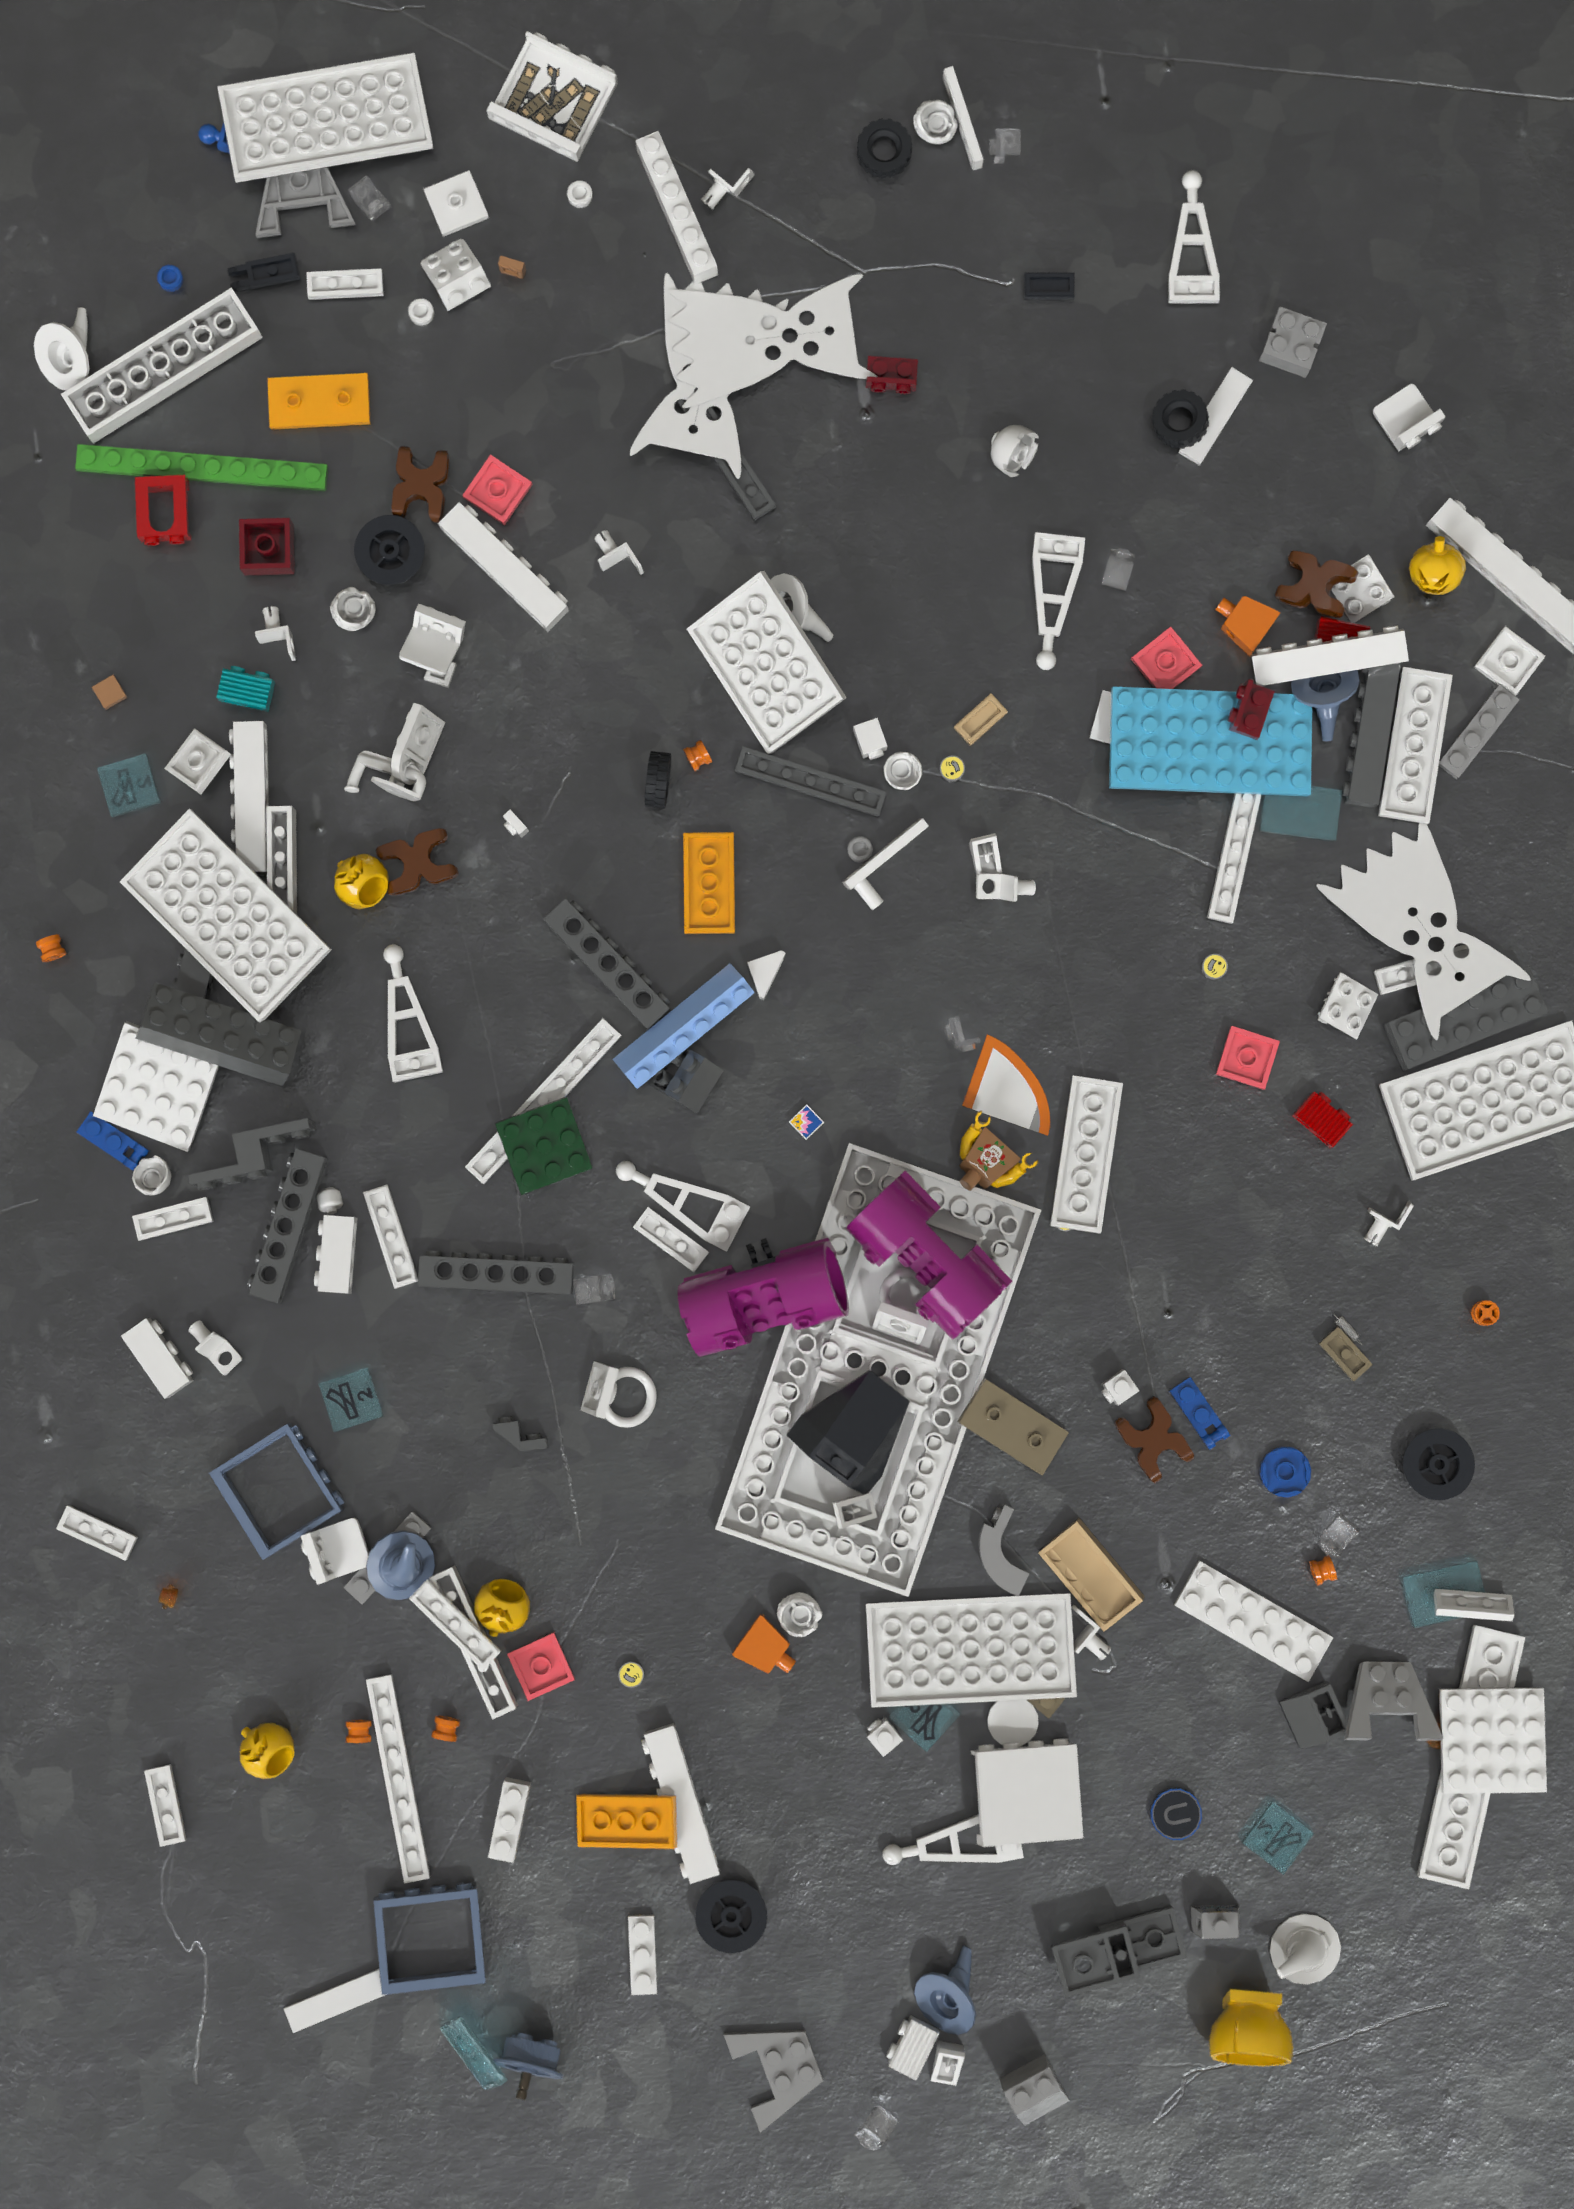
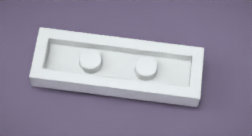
(345, 284)
(172, 1218)
(671, 1239)
(97, 1532)
(1473, 1604)
(165, 1805)
(642, 1954)

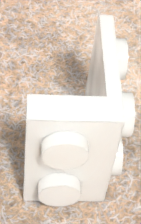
(455, 273)
(1407, 417)
(433, 640)
(335, 1550)

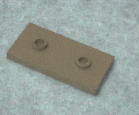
(1013, 1427)

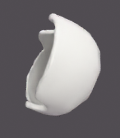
(903, 770)
(152, 1176)

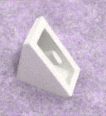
(986, 854)
(764, 971)
(854, 1510)
(947, 2063)

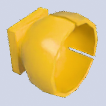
(1251, 2031)

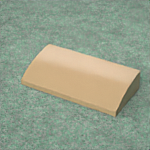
(1091, 1574)

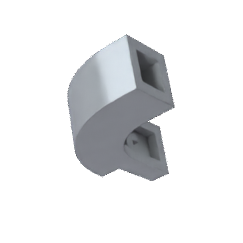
(999, 1569)

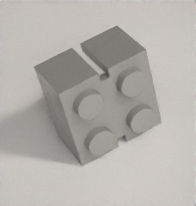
(1292, 342)

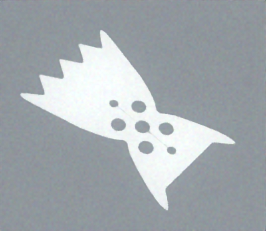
(722, 323)
(670, 428)
(1381, 906)

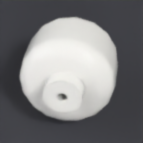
(329, 1200)

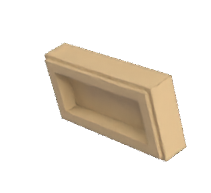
(980, 719)

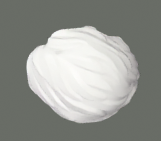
(935, 121)
(352, 609)
(799, 1614)

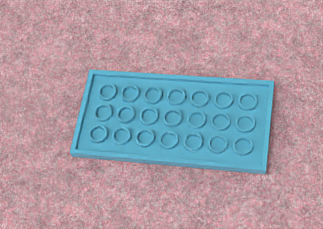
(1186, 744)

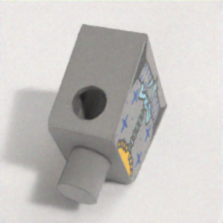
(1215, 1921)

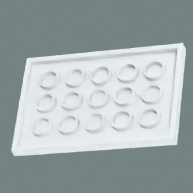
(766, 662)

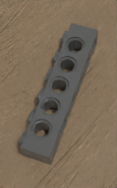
(558, 921)
(299, 1216)
(430, 1276)

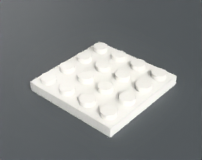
(155, 1090)
(1493, 1740)

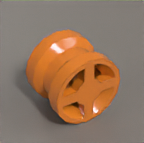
(697, 755)
(51, 948)
(1490, 1313)
(1323, 1570)
(445, 1728)
(358, 1731)

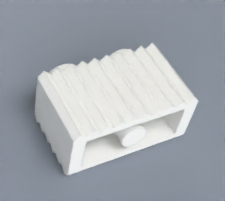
(912, 2047)

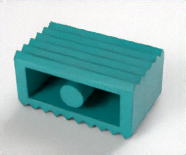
(246, 689)

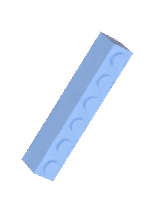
(683, 1025)

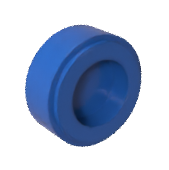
(170, 278)

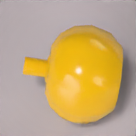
(1437, 567)
(361, 881)
(501, 1606)
(266, 1750)

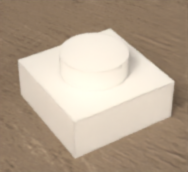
(514, 824)

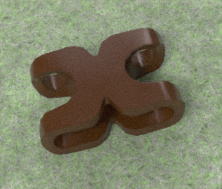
(420, 484)
(1316, 584)
(417, 861)
(1154, 1439)

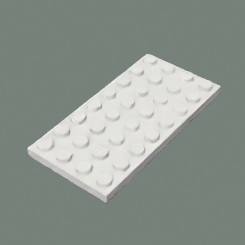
(325, 117)
(225, 915)
(1484, 1101)
(971, 1650)

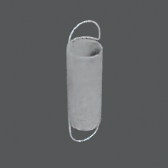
(1347, 1329)

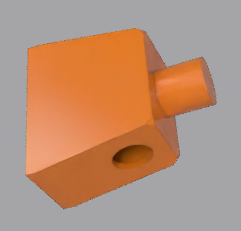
(1246, 622)
(764, 1647)

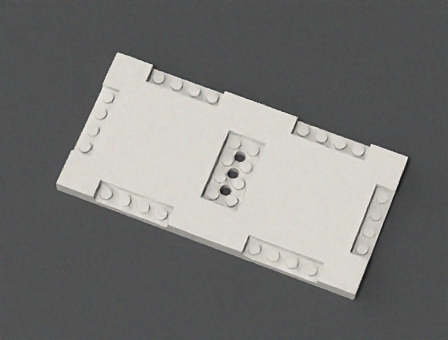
(788, 1498)

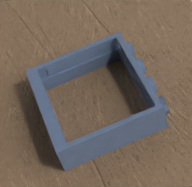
(241, 1511)
(431, 1981)

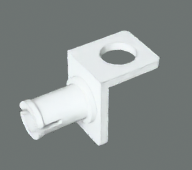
(720, 187)
(613, 553)
(275, 631)
(1005, 887)
(1382, 1223)
(213, 1345)
(1088, 1638)

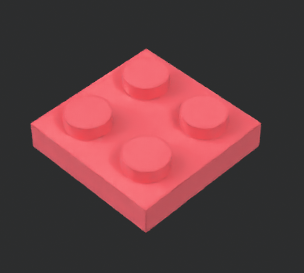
(497, 489)
(1166, 661)
(1247, 1057)
(541, 1666)

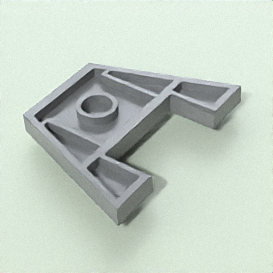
(298, 191)
(1389, 1690)
(787, 2064)

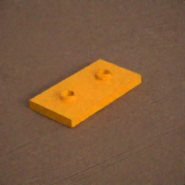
(318, 401)
(709, 883)
(626, 1821)

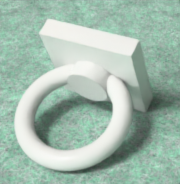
(899, 1320)
(602, 1391)

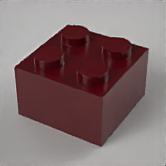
(266, 546)

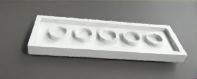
(1415, 745)
(1086, 1154)
(1253, 1621)

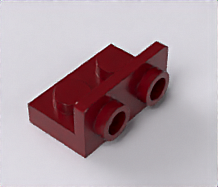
(892, 374)
(1250, 710)

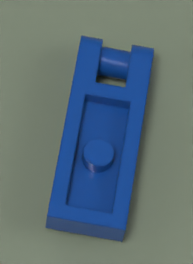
(112, 1140)
(1198, 1412)

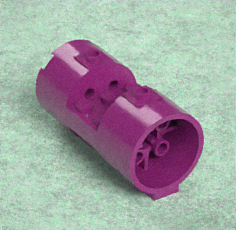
(957, 1286)
(729, 1306)

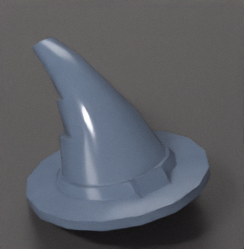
(1326, 695)
(399, 1564)
(946, 1998)

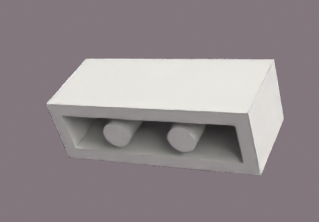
(336, 1254)
(158, 1357)
(509, 1819)

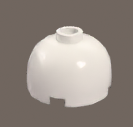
(1013, 448)

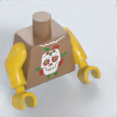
(988, 1159)

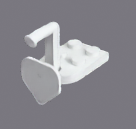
(409, 757)

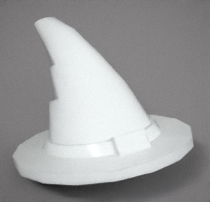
(63, 352)
(796, 599)
(1305, 1949)

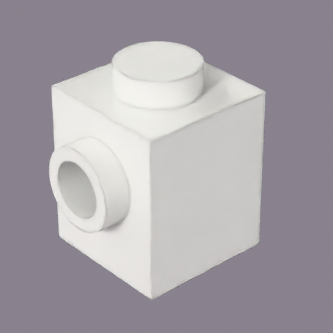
(870, 739)
(1119, 1388)
(883, 1736)

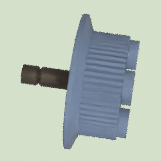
(530, 2059)

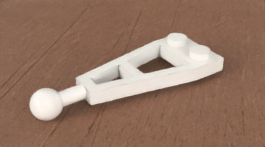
(1193, 288)
(1058, 549)
(415, 1063)
(725, 1224)
(893, 1853)

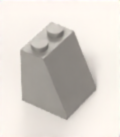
(1033, 2090)

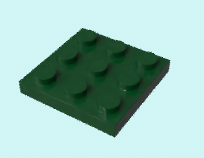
(543, 1145)

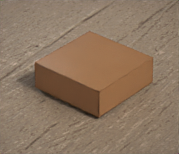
(511, 267)
(109, 692)

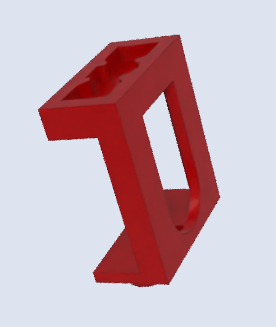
(179, 486)

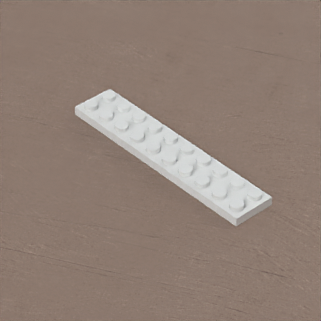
(1459, 1818)

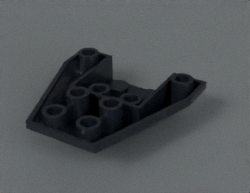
(853, 1431)

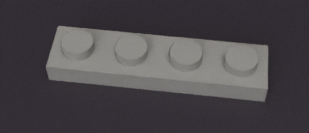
(1478, 731)
(359, 1585)

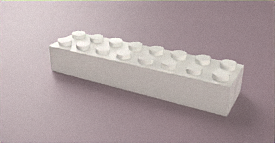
(161, 365)

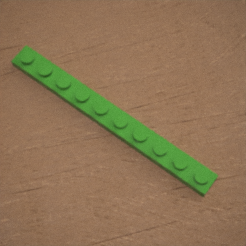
(202, 467)

